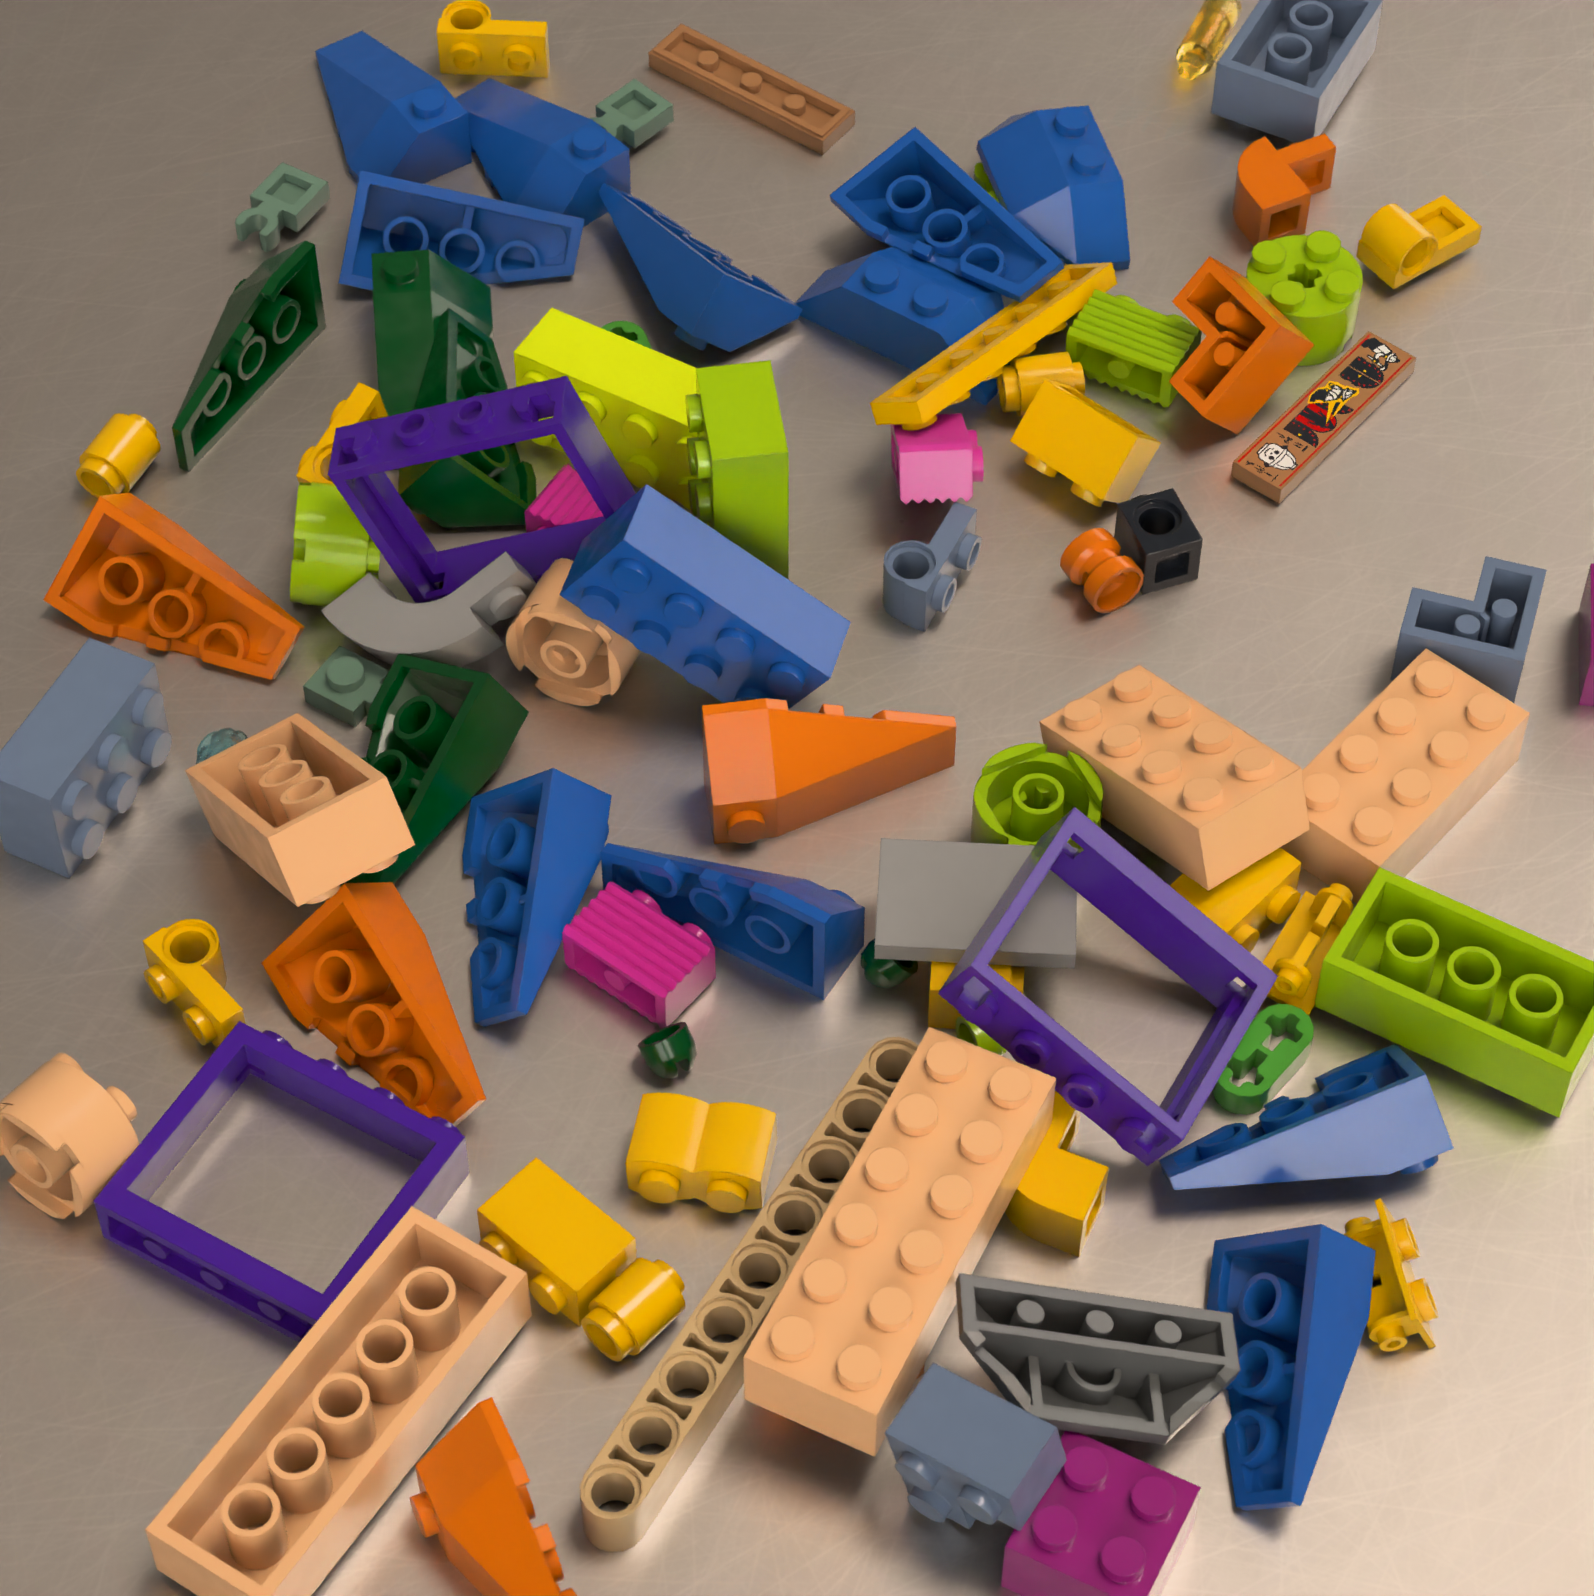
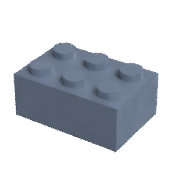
(1295, 64)
(81, 757)

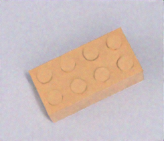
(1405, 773)
(1181, 776)
(301, 809)

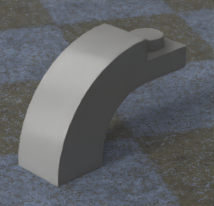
(444, 630)

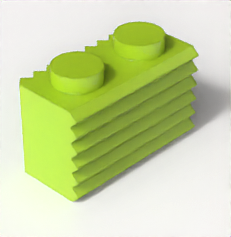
(1131, 345)

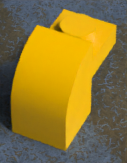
(1059, 1189)

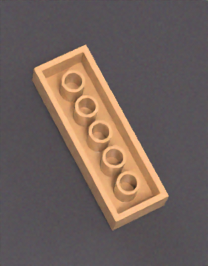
(895, 1238)
(343, 1417)

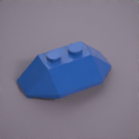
(1060, 183)
(901, 308)

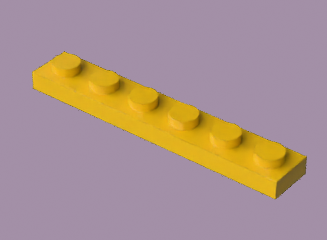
(989, 347)

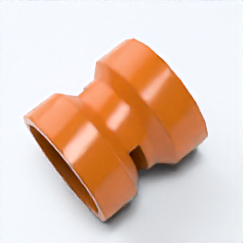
(1096, 564)

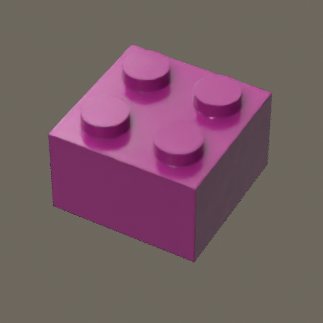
(1102, 1527)

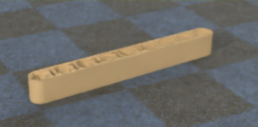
(730, 1309)

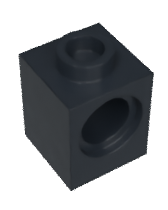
(1159, 539)

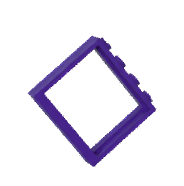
(460, 427)
(1161, 924)
(223, 1269)

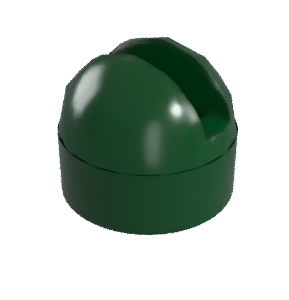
(885, 972)
(668, 1047)

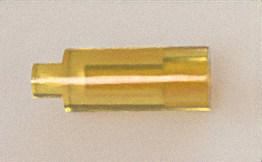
(1207, 36)

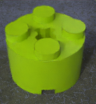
(1312, 286)
(329, 546)
(1029, 791)

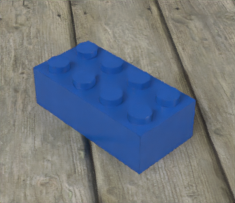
(703, 604)

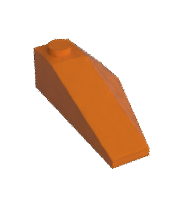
(161, 587)
(790, 768)
(376, 993)
(483, 1511)

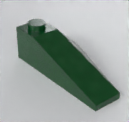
(408, 301)
(255, 341)
(477, 486)
(437, 742)

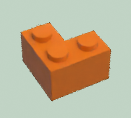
(1244, 350)

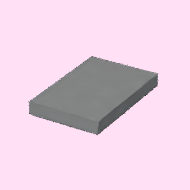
(943, 891)

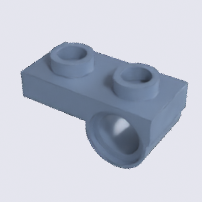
(924, 576)

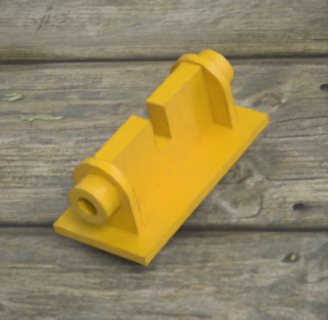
(1305, 943)
(1401, 1302)

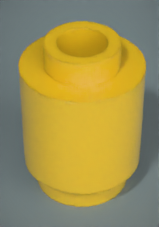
(1025, 375)
(118, 455)
(634, 1308)

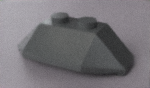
(1097, 1357)

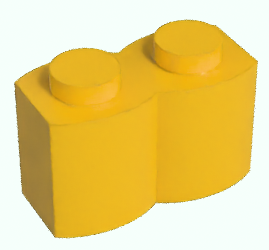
(701, 1151)

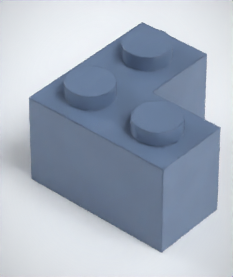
(1478, 636)
(972, 1453)

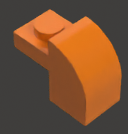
(1277, 186)

